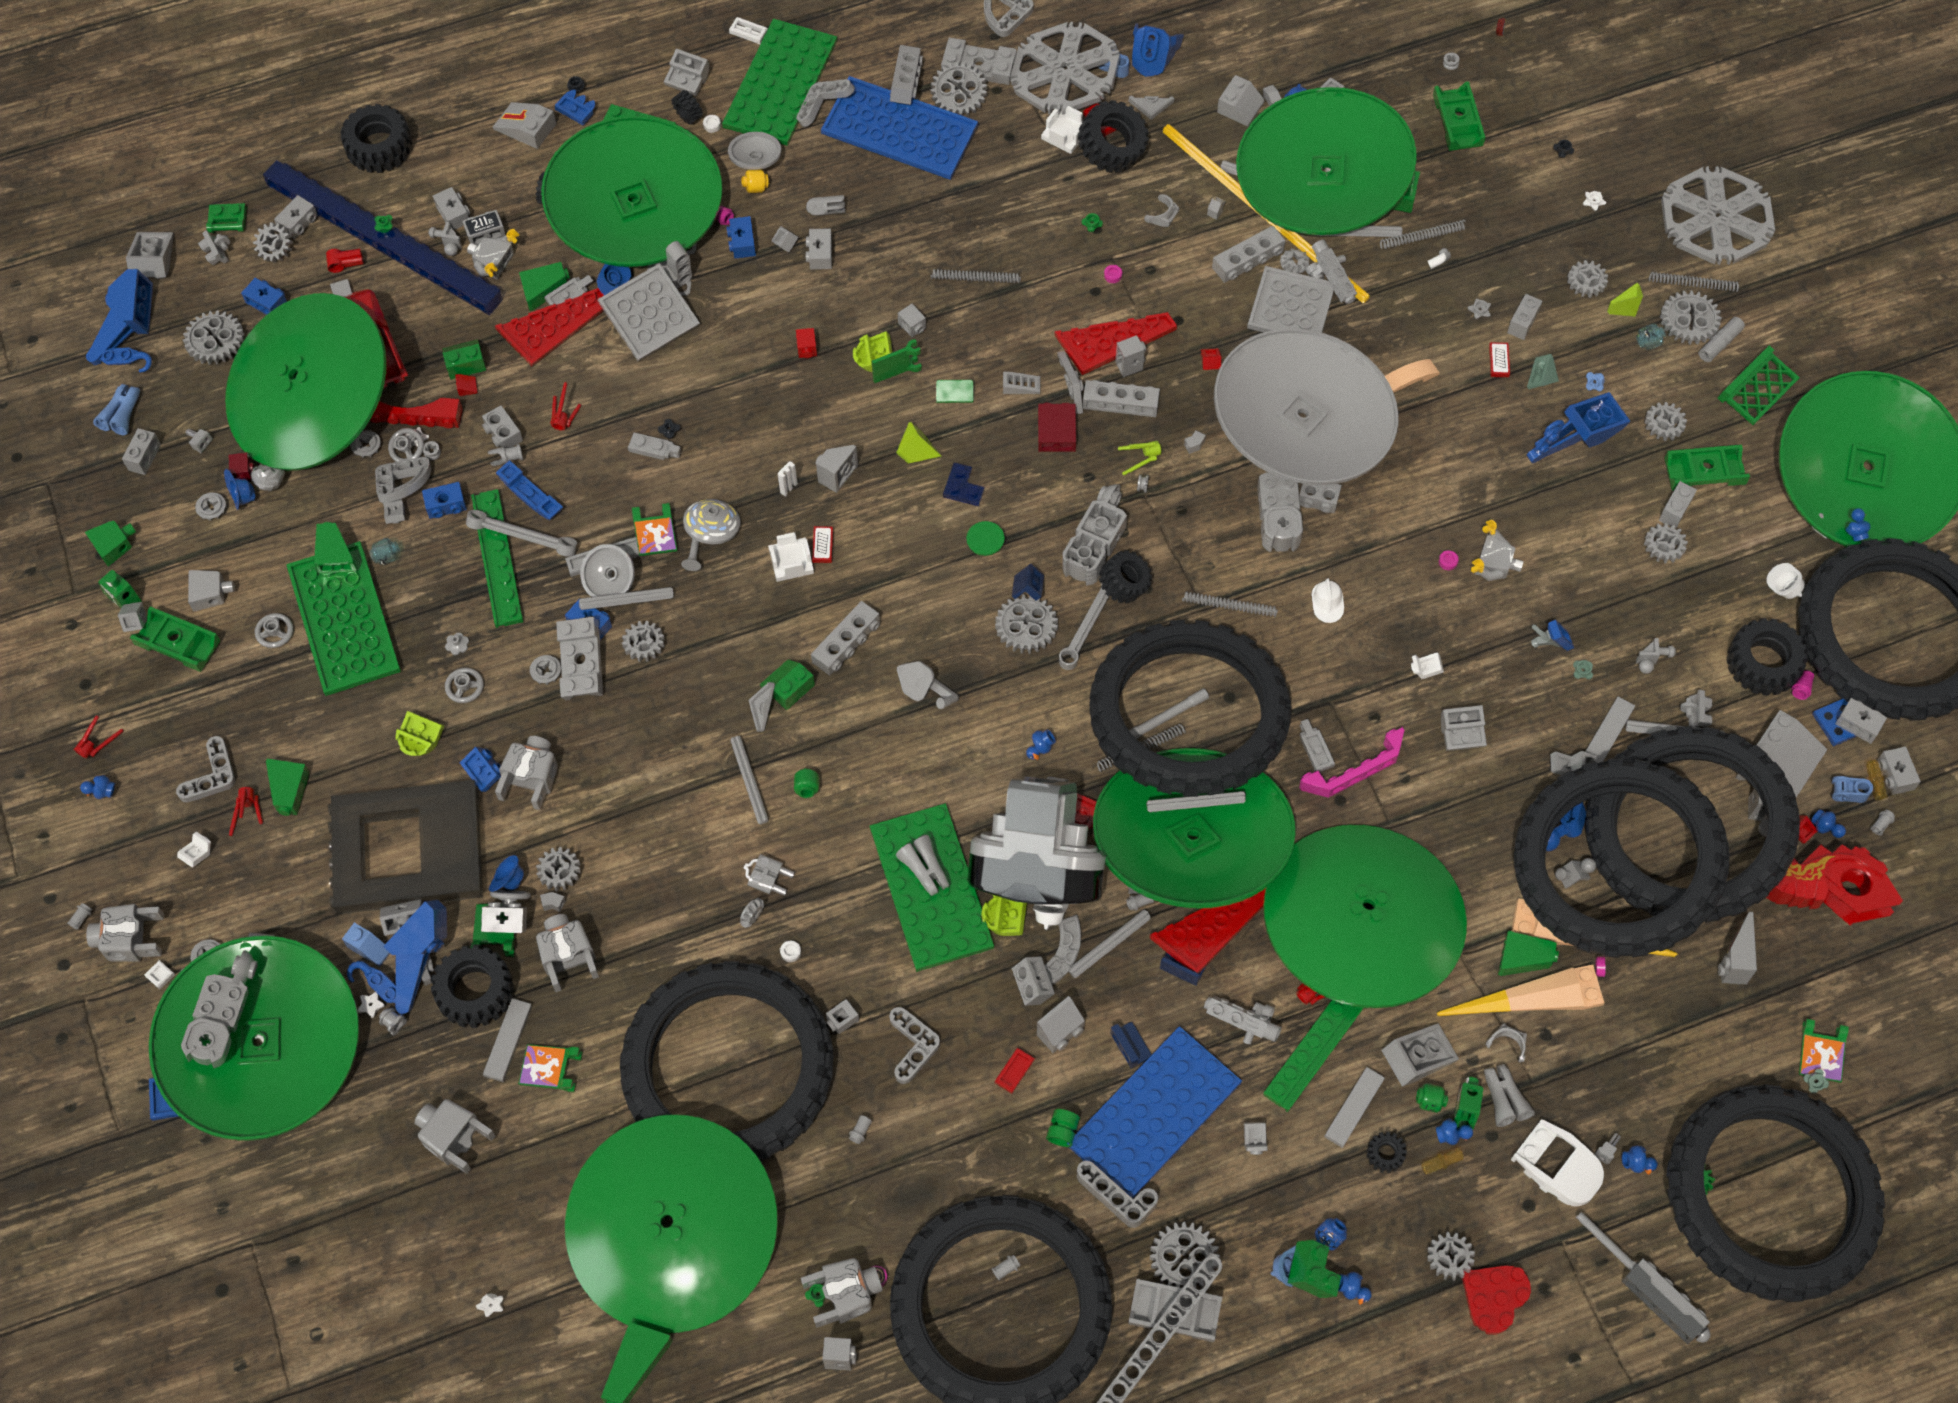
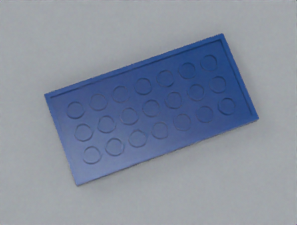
(904, 132)
(1155, 1112)

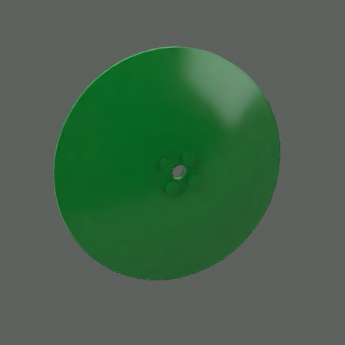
(1319, 129)
(625, 158)
(331, 399)
(1879, 422)
(1232, 859)
(1359, 953)
(270, 1088)
(719, 1229)

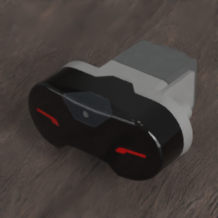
(1038, 848)

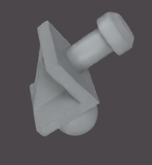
(450, 239)
(1650, 655)
(1575, 871)

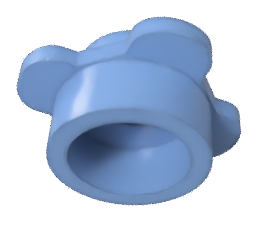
(1599, 377)

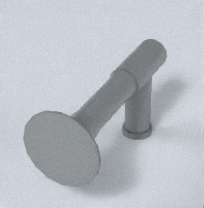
(691, 563)

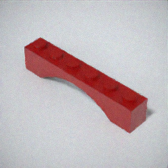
(442, 412)

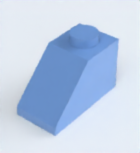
(365, 944)

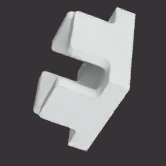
(1063, 129)
(790, 557)

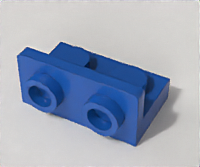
(481, 768)

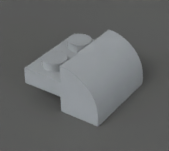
(687, 72)
(1463, 728)

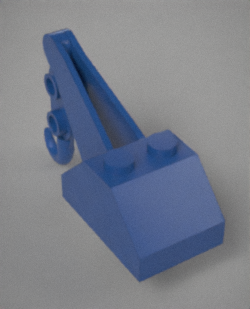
(129, 311)
(1593, 419)
(411, 945)

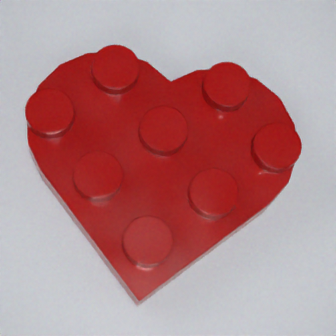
(1494, 1296)

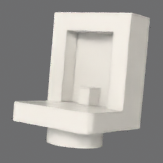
(1427, 665)
(196, 850)

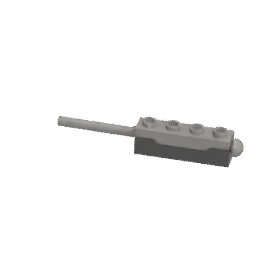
(1657, 1292)

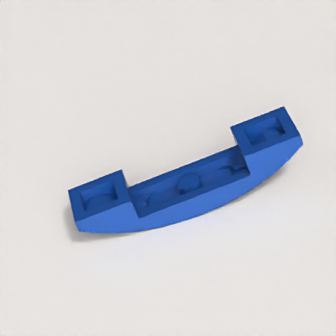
(528, 492)

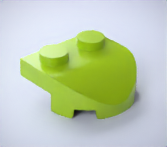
(871, 349)
(418, 734)
(1004, 916)

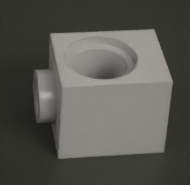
(911, 320)
(132, 616)

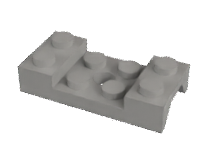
(996, 63)
(576, 639)
(1153, 1300)

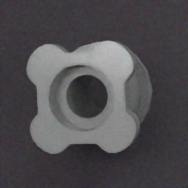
(392, 1020)

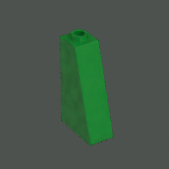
(634, 1362)

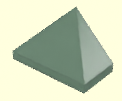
(1543, 372)

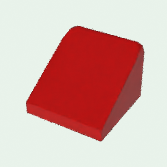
(1211, 359)
(466, 384)
(1807, 829)

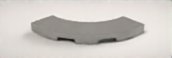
(1068, 949)

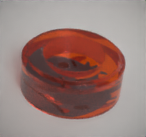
(1500, 26)

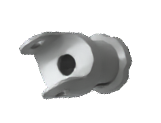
(507, 454)

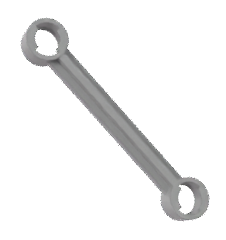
(564, 546)
(1083, 631)

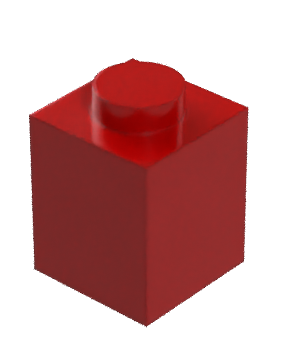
(806, 343)

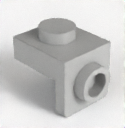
(394, 511)
(1255, 1137)

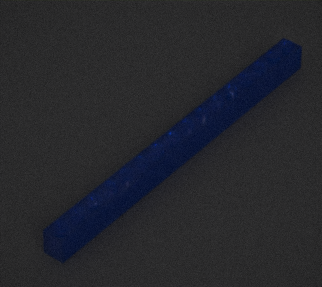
(393, 243)

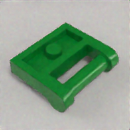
(228, 215)

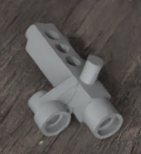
(1330, 265)
(1254, 1022)

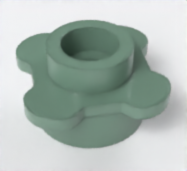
(1583, 664)
(1822, 1082)

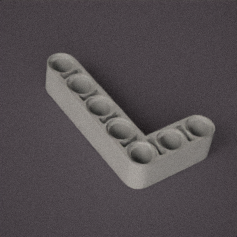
(678, 264)

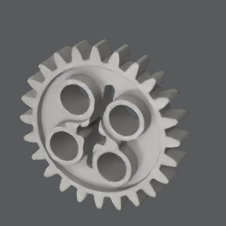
(969, 78)
(1704, 322)
(204, 346)
(1023, 638)
(1170, 1244)

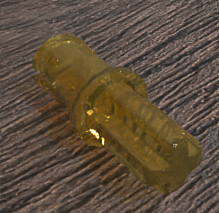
(1877, 780)
(1442, 1161)

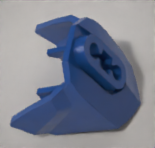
(1162, 49)

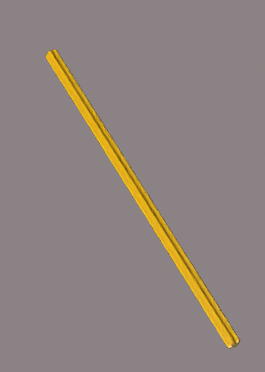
(1234, 186)

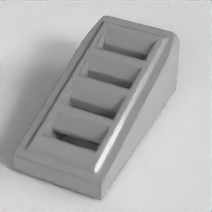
(1020, 389)

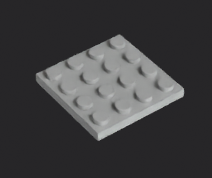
(1290, 302)
(648, 312)

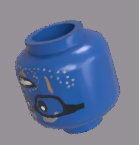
(1331, 1233)

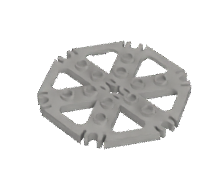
(1054, 72)
(1719, 226)

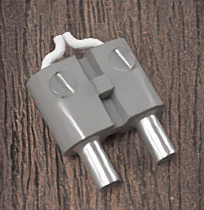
(766, 873)

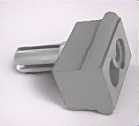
(200, 439)
(1606, 1152)

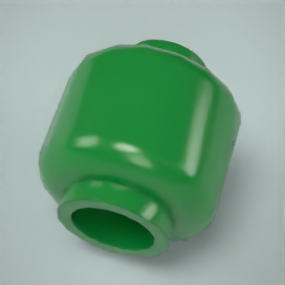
(806, 783)
(1431, 1098)

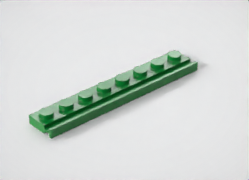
(498, 563)
(1311, 1054)

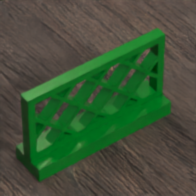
(1745, 379)

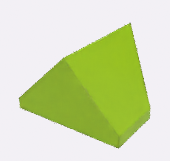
(1627, 303)
(916, 446)

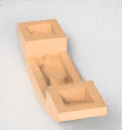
(1412, 373)

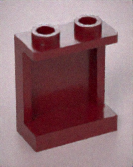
(1056, 427)

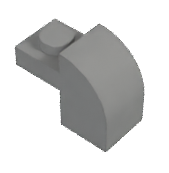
(1562, 763)

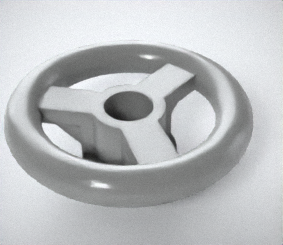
(397, 442)
(269, 622)
(460, 676)
(510, 896)

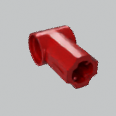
(339, 259)

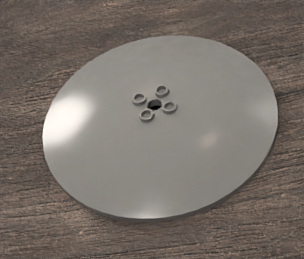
(1304, 371)

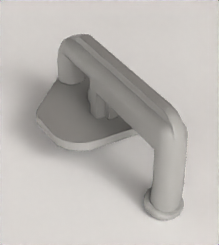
(918, 678)

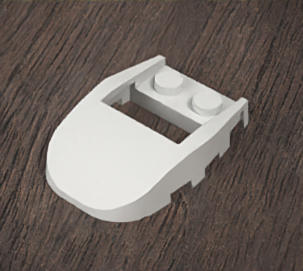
(1577, 1178)

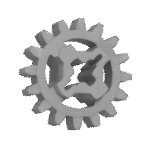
(276, 243)
(1587, 279)
(1665, 421)
(1665, 543)
(643, 641)
(551, 864)
(1459, 1254)

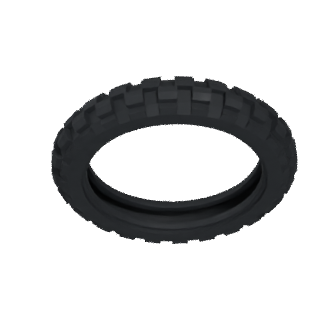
(1829, 658)
(1723, 749)
(1182, 776)
(1637, 937)
(742, 980)
(1010, 1214)
(1713, 1245)

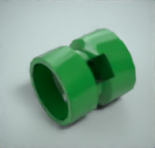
(1062, 1129)

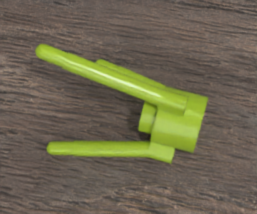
(1150, 449)

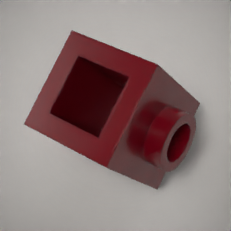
(241, 466)

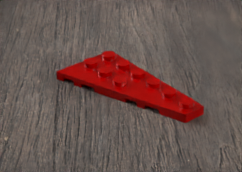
(549, 327)
(1097, 344)
(1206, 932)

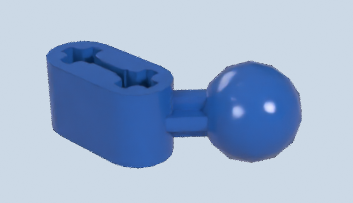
(1571, 826)

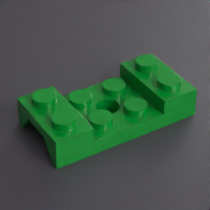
(1462, 130)
(1688, 466)
(191, 648)

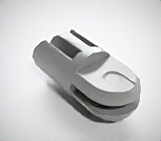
(826, 205)

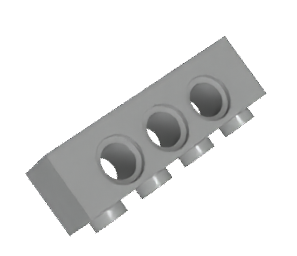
(905, 80)
(1224, 262)
(1112, 403)
(847, 628)

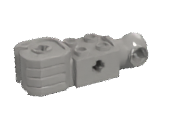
(1279, 513)
(1095, 536)
(218, 1013)

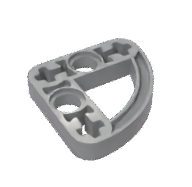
(1016, 9)
(416, 467)

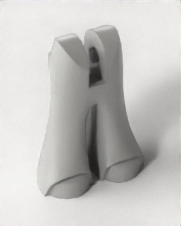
(910, 858)
(1503, 1111)

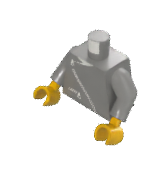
(493, 254)
(1496, 556)

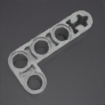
(1114, 1191)

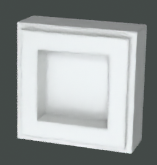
(159, 974)

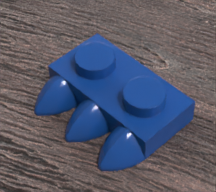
(575, 107)

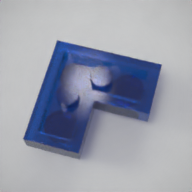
(959, 489)

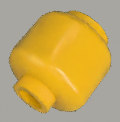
(755, 181)

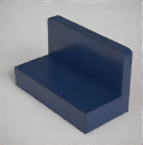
(1029, 581)
(1173, 967)
(1130, 1044)

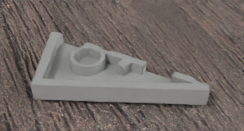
(1072, 380)

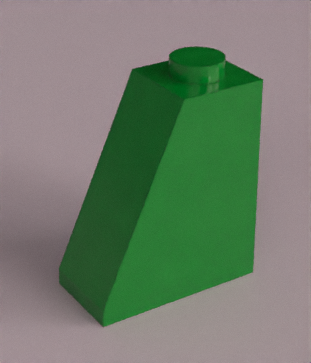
(541, 282)
(331, 550)
(287, 785)
(1526, 954)

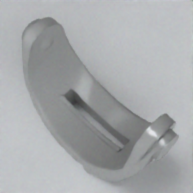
(1166, 218)
(1518, 1036)

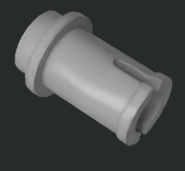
(1886, 818)
(1137, 901)
(79, 916)
(860, 1129)
(1006, 1267)

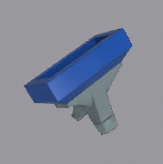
(1555, 635)

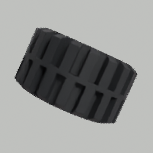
(1114, 582)

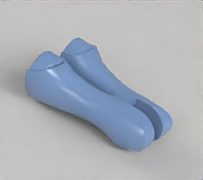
(118, 411)

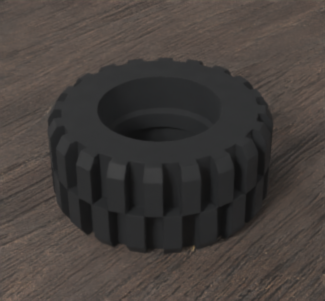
(369, 122)
(1126, 122)
(1774, 636)
(457, 966)

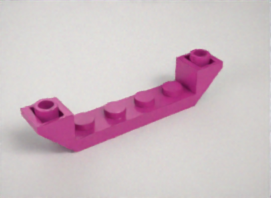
(1315, 783)

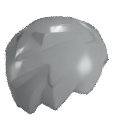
(267, 478)

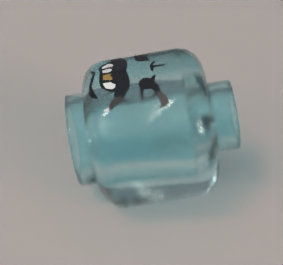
(1650, 336)
(384, 551)

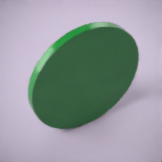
(985, 538)

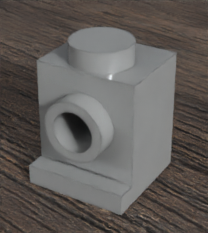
(842, 1010)

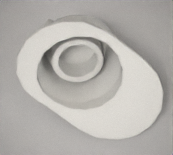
(1786, 581)
(1328, 601)
(1050, 914)

